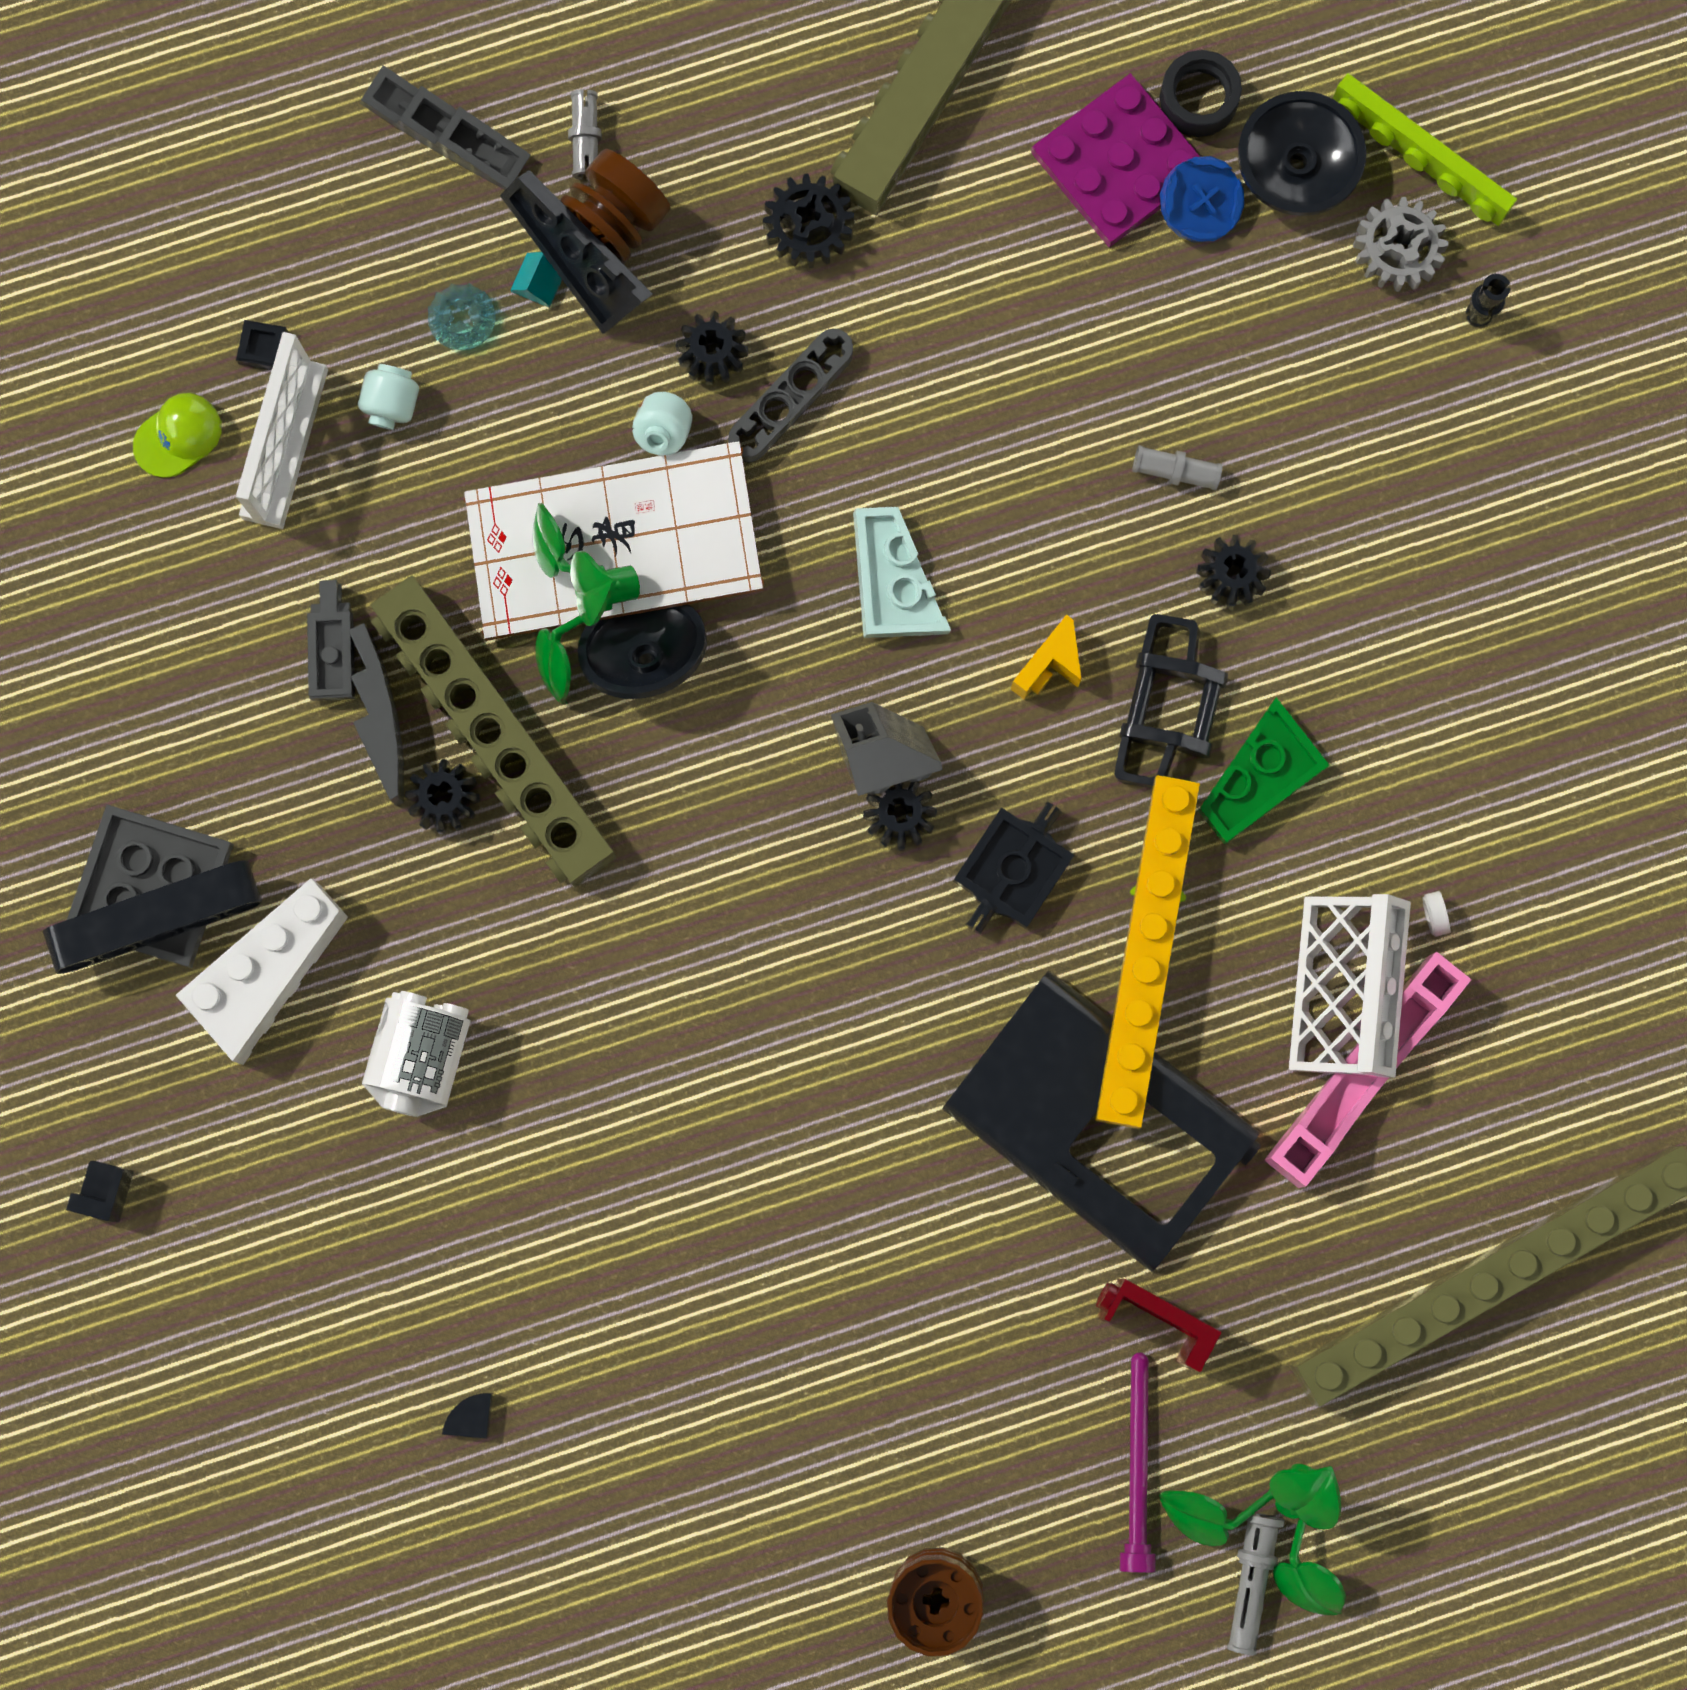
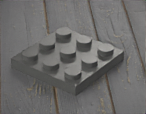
(141, 855)

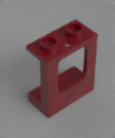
(1200, 1337)

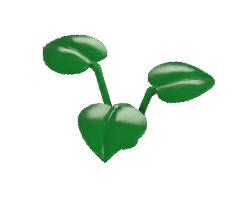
(594, 591)
(1300, 1494)

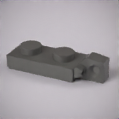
(330, 646)

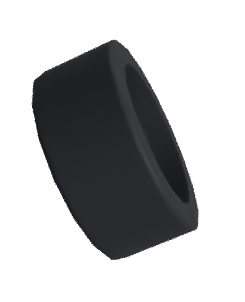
(1208, 63)

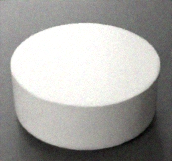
(1436, 913)

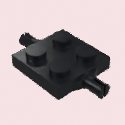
(1013, 868)

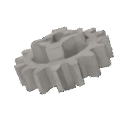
(1391, 260)

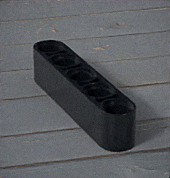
(152, 917)

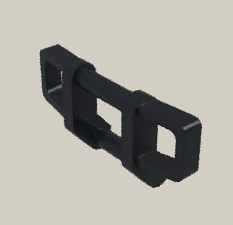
(1148, 666)

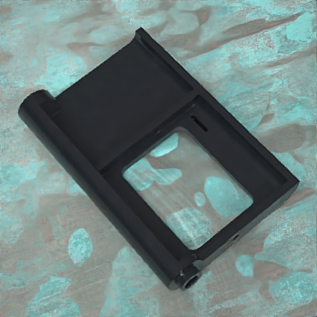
(1043, 1088)

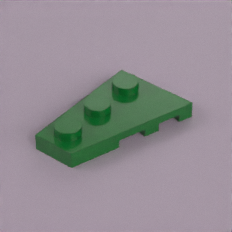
(1263, 774)

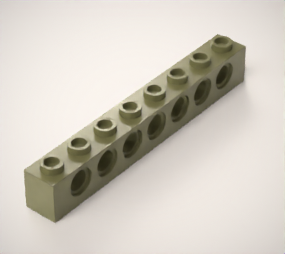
(410, 604)

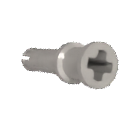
(1257, 1560)

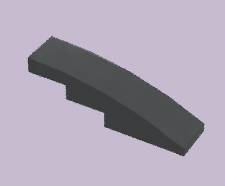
(445, 129)
(381, 727)

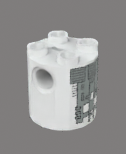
(415, 1054)

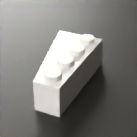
(257, 975)

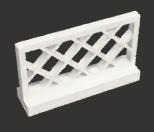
(281, 435)
(1381, 981)

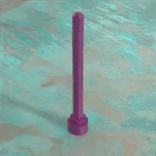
(1137, 1553)

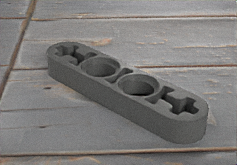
(796, 399)

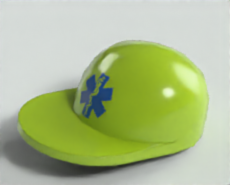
(177, 435)

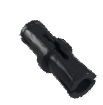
(1487, 297)

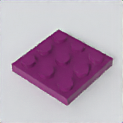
(1114, 158)

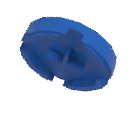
(1202, 199)

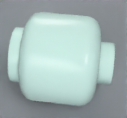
(388, 396)
(662, 423)

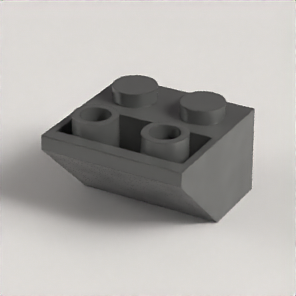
(883, 748)

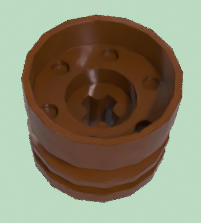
(619, 200)
(930, 1628)

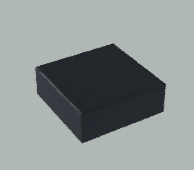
(259, 344)

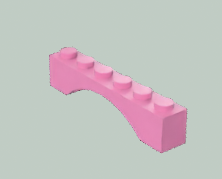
(1345, 1096)

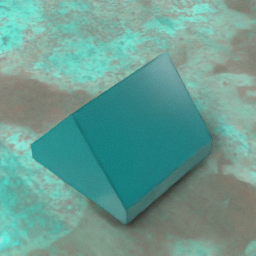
(537, 279)

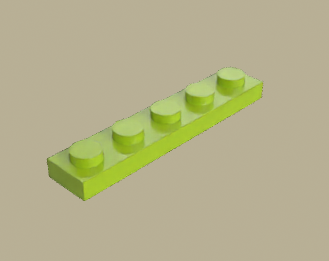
(1424, 151)

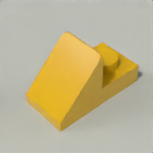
(1056, 652)

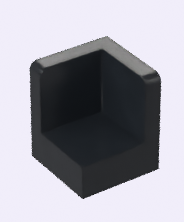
(102, 1192)

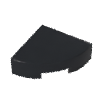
(470, 1417)

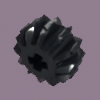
(727, 353)
(1245, 583)
(443, 811)
(888, 822)

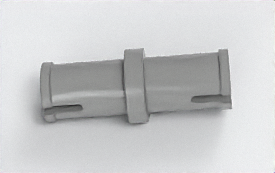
(584, 131)
(1177, 467)

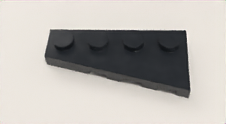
(582, 261)

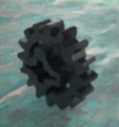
(794, 212)

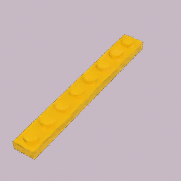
(1147, 952)

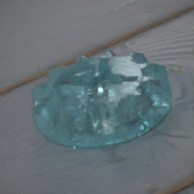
(461, 335)

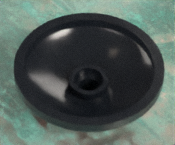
(1305, 129)
(643, 652)

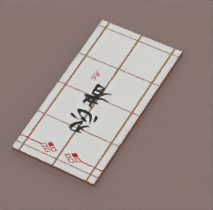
(668, 516)

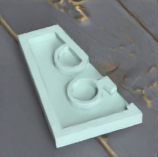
(891, 580)

